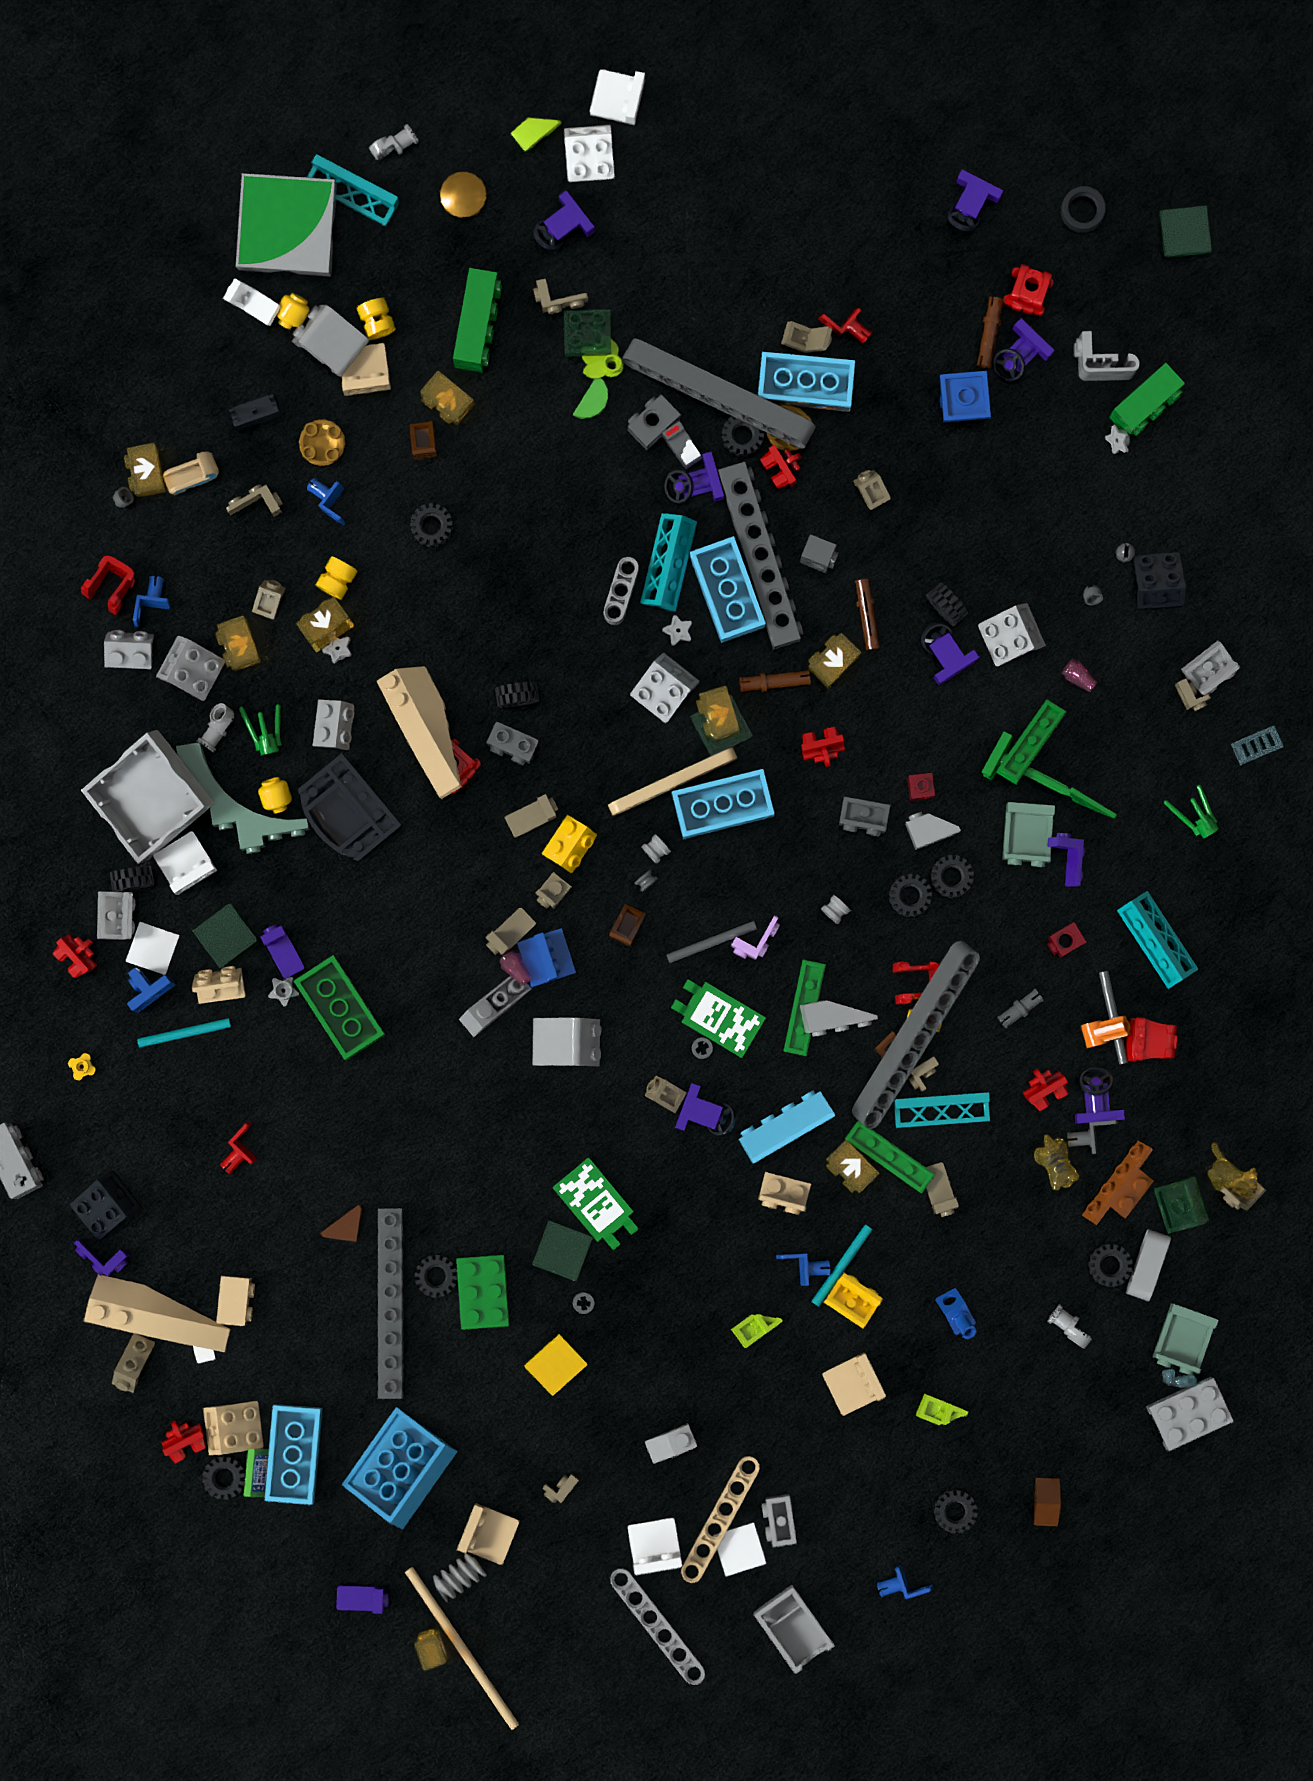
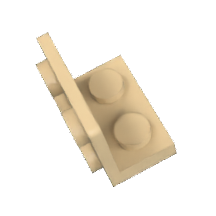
(367, 372)
(219, 985)
(784, 1192)
(853, 1384)
(233, 1428)
(488, 1534)

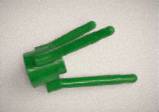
(267, 742)
(1205, 824)

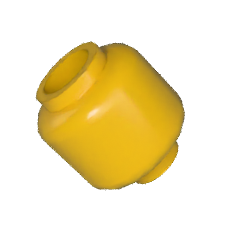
(292, 311)
(275, 795)

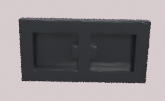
(254, 412)

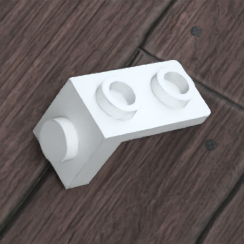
(252, 301)

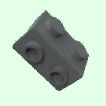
(512, 742)
(864, 815)

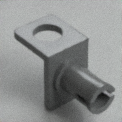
(1088, 1137)

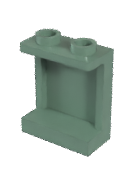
(1028, 833)
(1184, 1339)

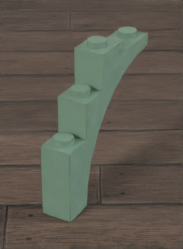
(225, 812)

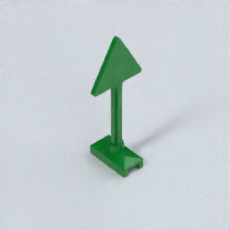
(1000, 753)

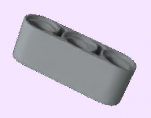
(621, 579)
(1148, 1265)

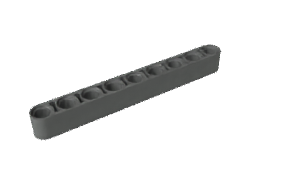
(718, 393)
(915, 1034)

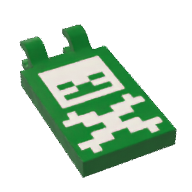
(720, 1017)
(595, 1202)

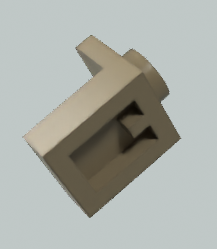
(872, 488)
(268, 598)
(1187, 693)
(552, 891)
(925, 1069)
(665, 1093)
(565, 1486)

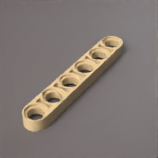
(672, 781)
(716, 1517)

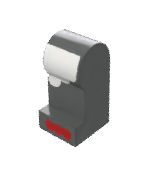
(681, 445)

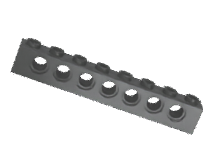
(729, 479)
(390, 1304)

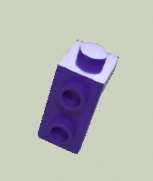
(1074, 857)
(282, 951)
(116, 1263)
(362, 1598)

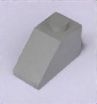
(929, 829)
(671, 1443)

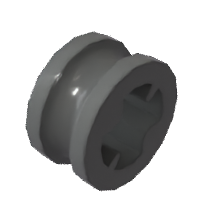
(646, 880)
(708, 1050)
(588, 1298)

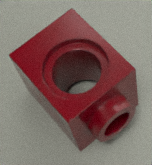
(921, 787)
(1075, 936)

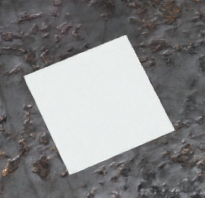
(152, 948)
(740, 1550)

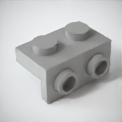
(128, 649)
(1210, 669)
(333, 724)
(115, 915)

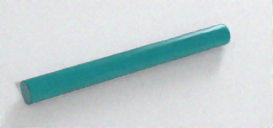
(185, 1032)
(841, 1266)

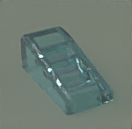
(1239, 751)

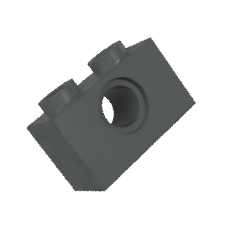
(647, 434)
(819, 554)

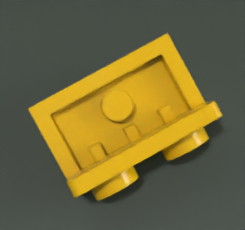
(569, 844)
(853, 1300)

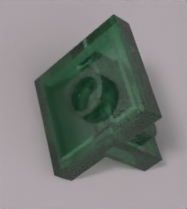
(1181, 1205)

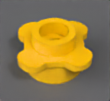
(83, 1060)

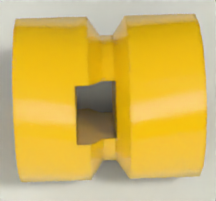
(372, 311)
(336, 578)

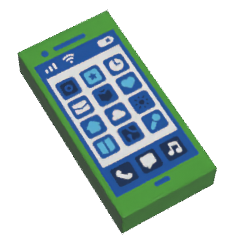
(256, 1473)

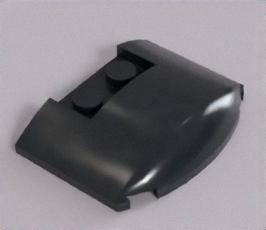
(346, 810)

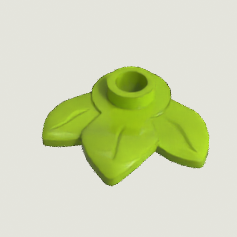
(598, 367)

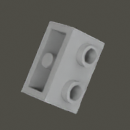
(780, 1520)

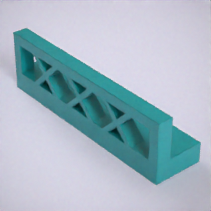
(359, 184)
(672, 561)
(1154, 941)
(935, 1101)

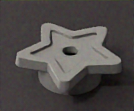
(1118, 439)
(683, 626)
(338, 654)
(278, 986)

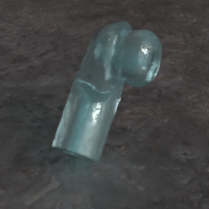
(1178, 1381)

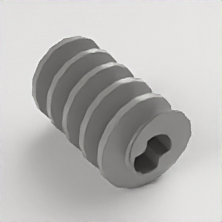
(458, 1576)

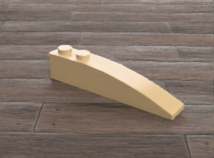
(424, 723)
(147, 1312)

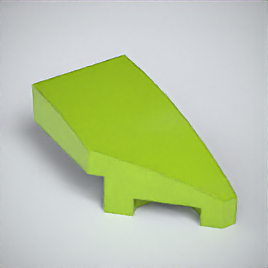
(753, 1328)

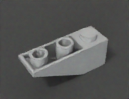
(493, 1005)
(828, 1015)

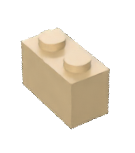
(234, 1300)

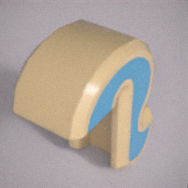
(191, 473)

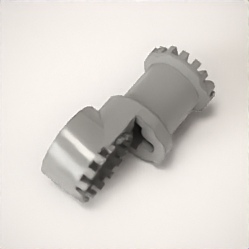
(397, 142)
(216, 726)
(1067, 1323)

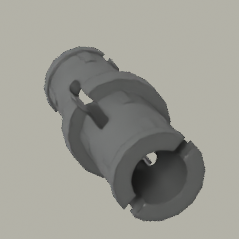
(1020, 1008)

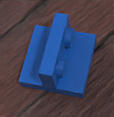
(964, 396)
(546, 957)
(149, 991)

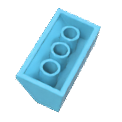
(785, 1127)

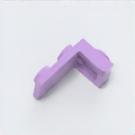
(743, 949)

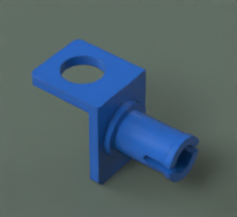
(328, 497)
(152, 599)
(808, 1268)
(957, 1314)
(900, 1584)

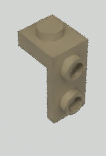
(541, 294)
(805, 338)
(256, 493)
(532, 816)
(510, 932)
(940, 1191)
(1238, 1201)
(132, 1363)

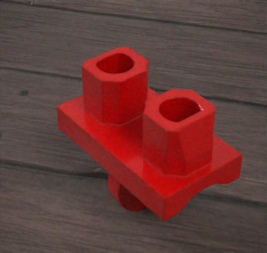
(785, 476)
(822, 749)
(78, 952)
(1043, 1085)
(181, 1437)

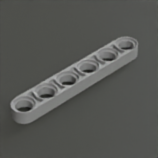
(654, 1628)

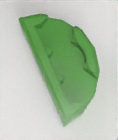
(593, 401)

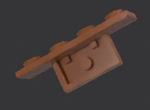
(1123, 1187)

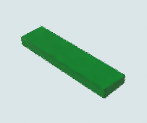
(1031, 741)
(807, 992)
(890, 1157)

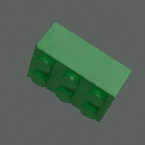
(1148, 401)
(483, 1292)

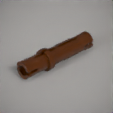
(992, 322)
(863, 586)
(770, 681)

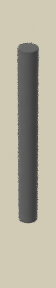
(710, 942)
(1112, 1013)

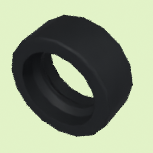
(1088, 192)

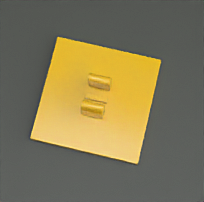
(555, 1365)

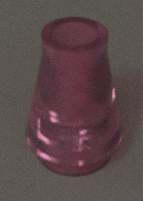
(1077, 674)
(515, 967)

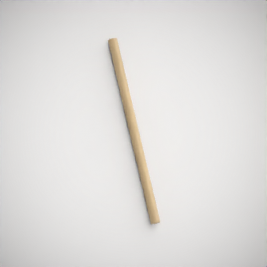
(462, 1648)

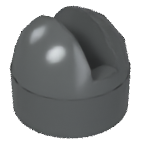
(119, 494)
(1120, 552)
(1093, 595)

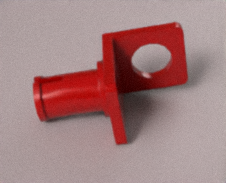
(850, 325)
(239, 1151)

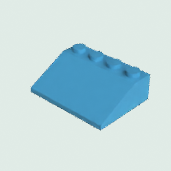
(399, 1468)

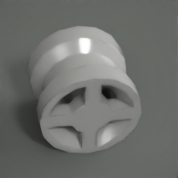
(656, 849)
(835, 909)

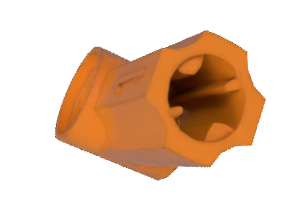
(1101, 1032)

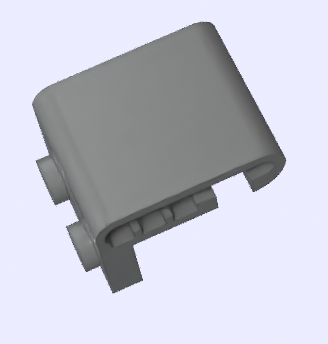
(330, 339)
(1101, 366)
(566, 1041)

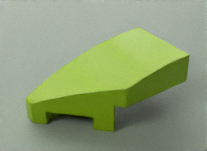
(533, 130)
(938, 1411)

